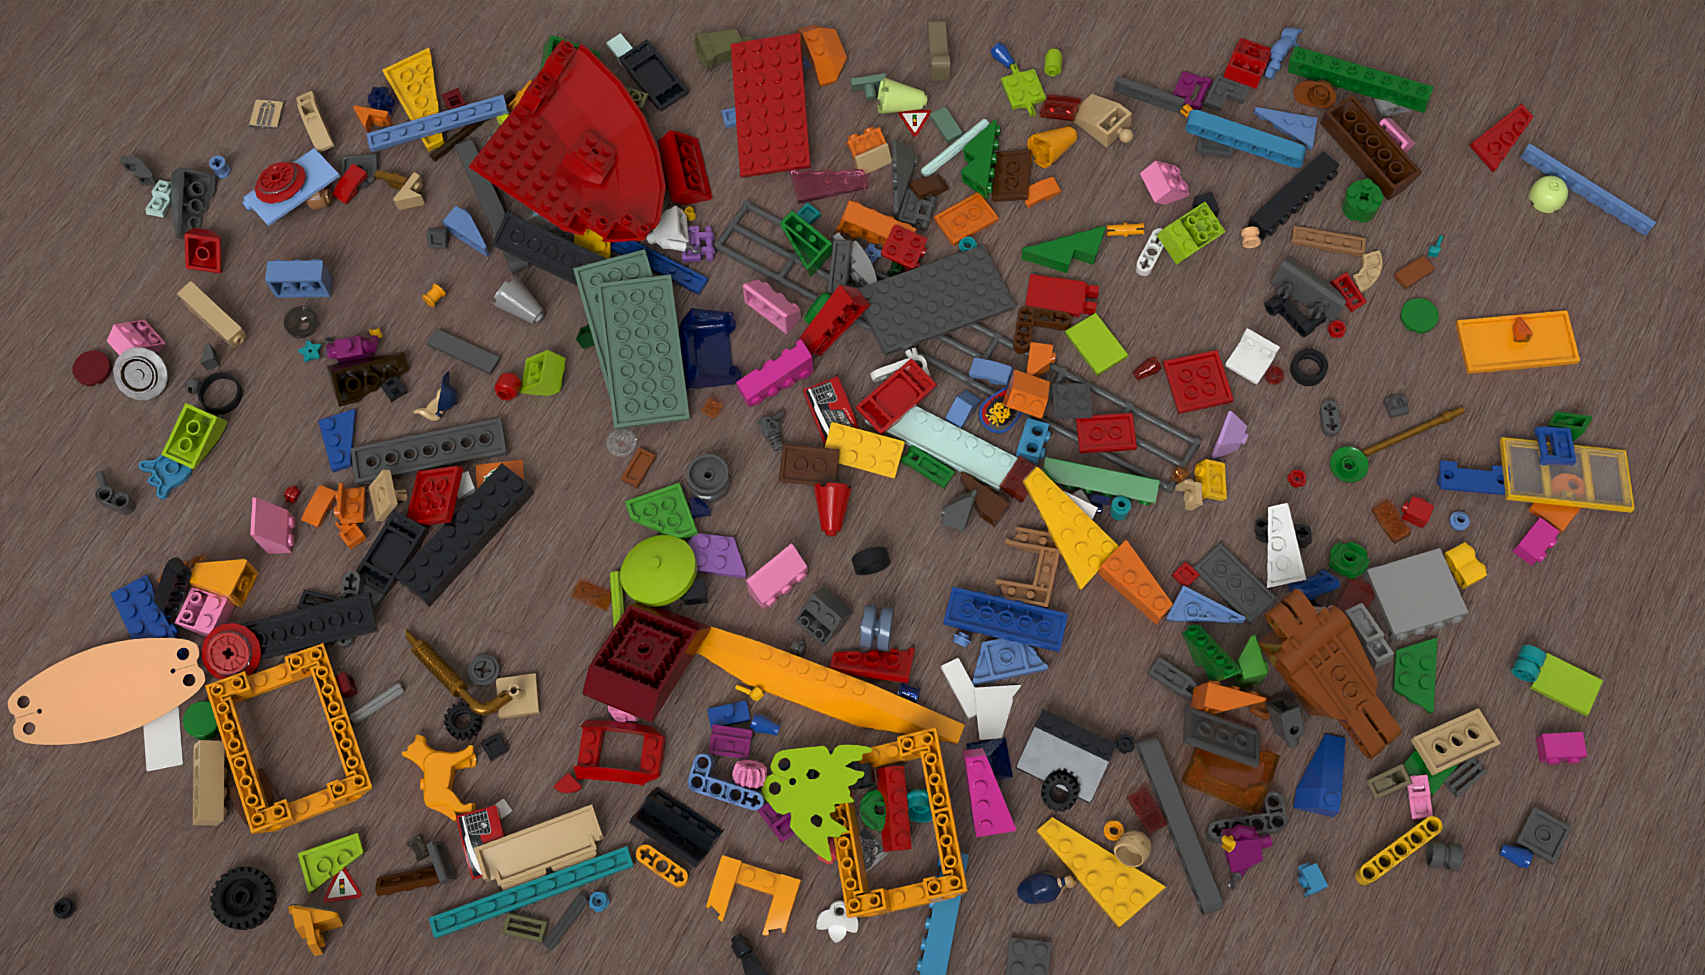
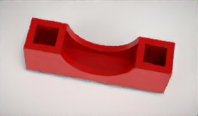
(896, 828)

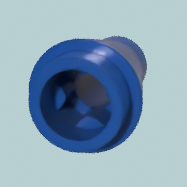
(1002, 55)
(764, 725)
(1517, 855)

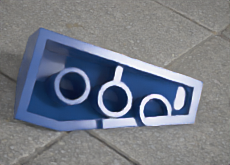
(1323, 779)

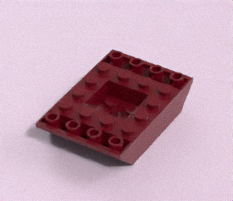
(638, 680)

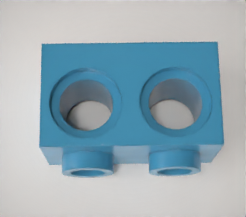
(1029, 440)

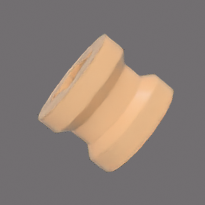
(1250, 237)

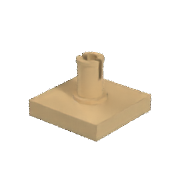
(384, 496)
(524, 695)

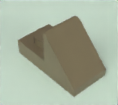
(1389, 782)

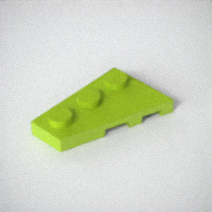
(329, 859)

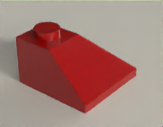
(203, 250)

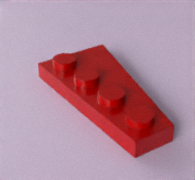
(1499, 139)
(879, 665)

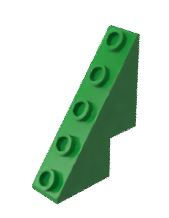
(981, 157)
(1060, 252)
(1208, 653)

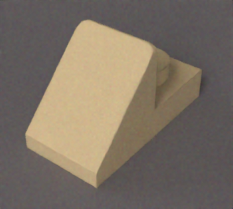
(408, 195)

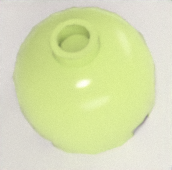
(1548, 194)

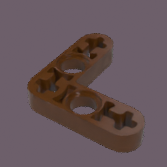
(1034, 320)

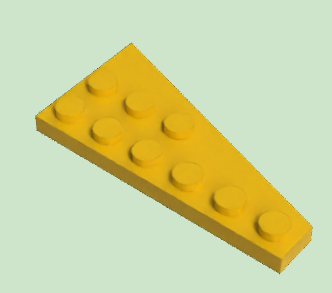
(1072, 530)

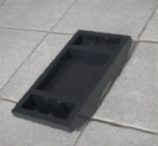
(653, 75)
(391, 552)

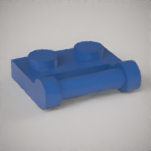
(1561, 446)
(1316, 584)

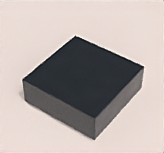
(494, 747)

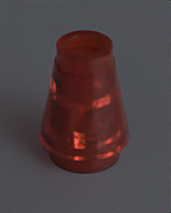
(1147, 368)

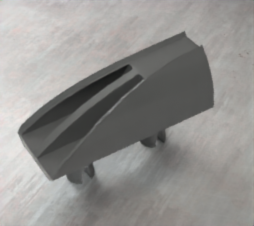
(1308, 288)

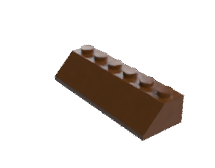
(1370, 147)

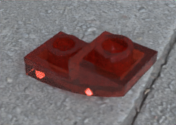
(1146, 811)

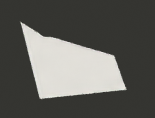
(993, 709)

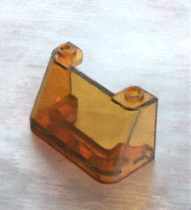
(1231, 780)

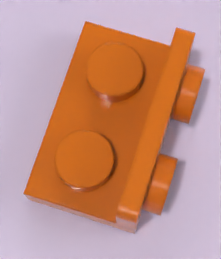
(870, 139)
(350, 504)

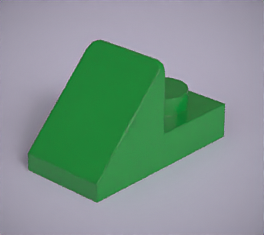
(1576, 422)

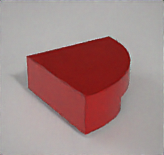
(567, 785)

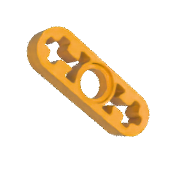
(653, 852)

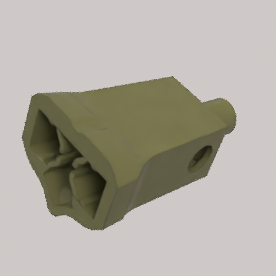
(716, 46)

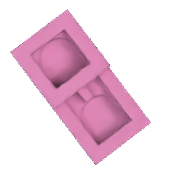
(1419, 798)

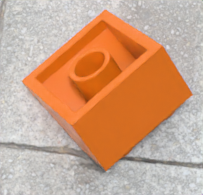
(1027, 394)

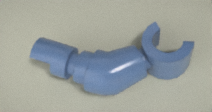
(1280, 49)

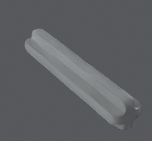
(376, 703)

